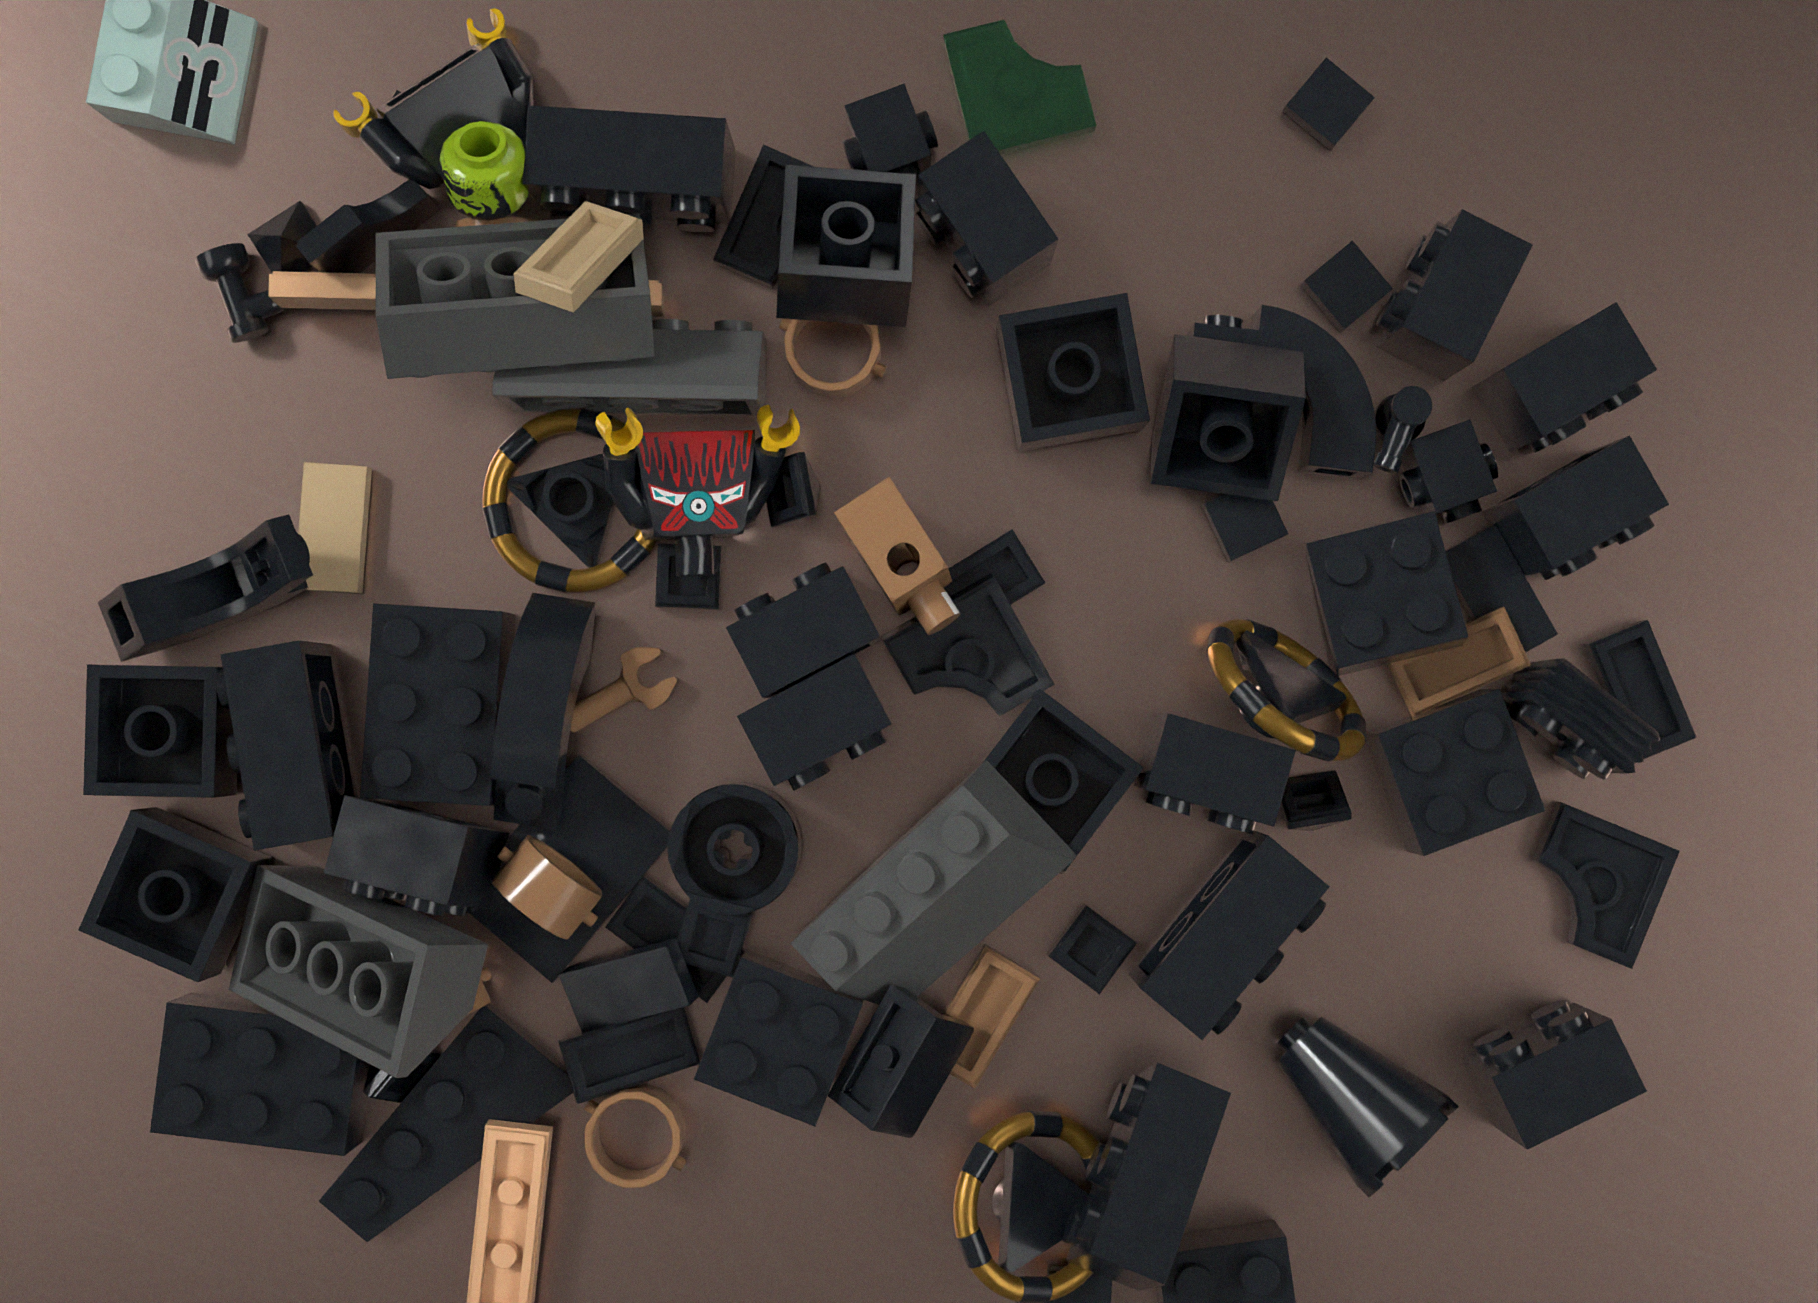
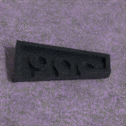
(440, 1125)

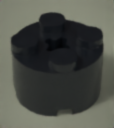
(704, 866)

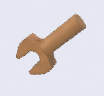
(625, 689)

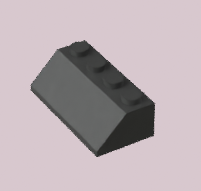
(455, 309)
(690, 375)
(935, 891)
(354, 967)

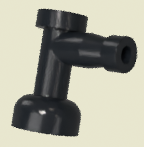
(246, 312)
(1399, 421)

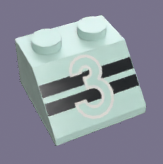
(173, 66)

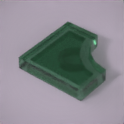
(1013, 94)

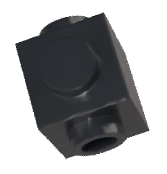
(889, 134)
(1448, 472)

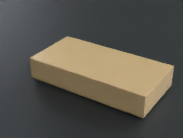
(578, 256)
(335, 524)

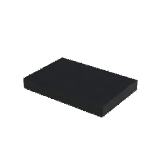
(604, 837)

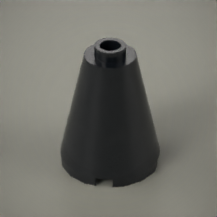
(1361, 1100)

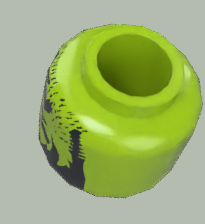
(484, 170)

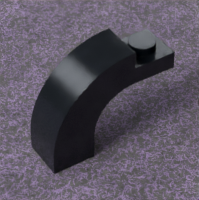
(1337, 405)
(210, 593)
(538, 709)

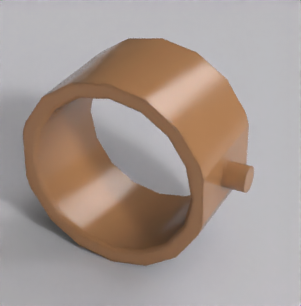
(837, 389)
(547, 887)
(620, 1175)

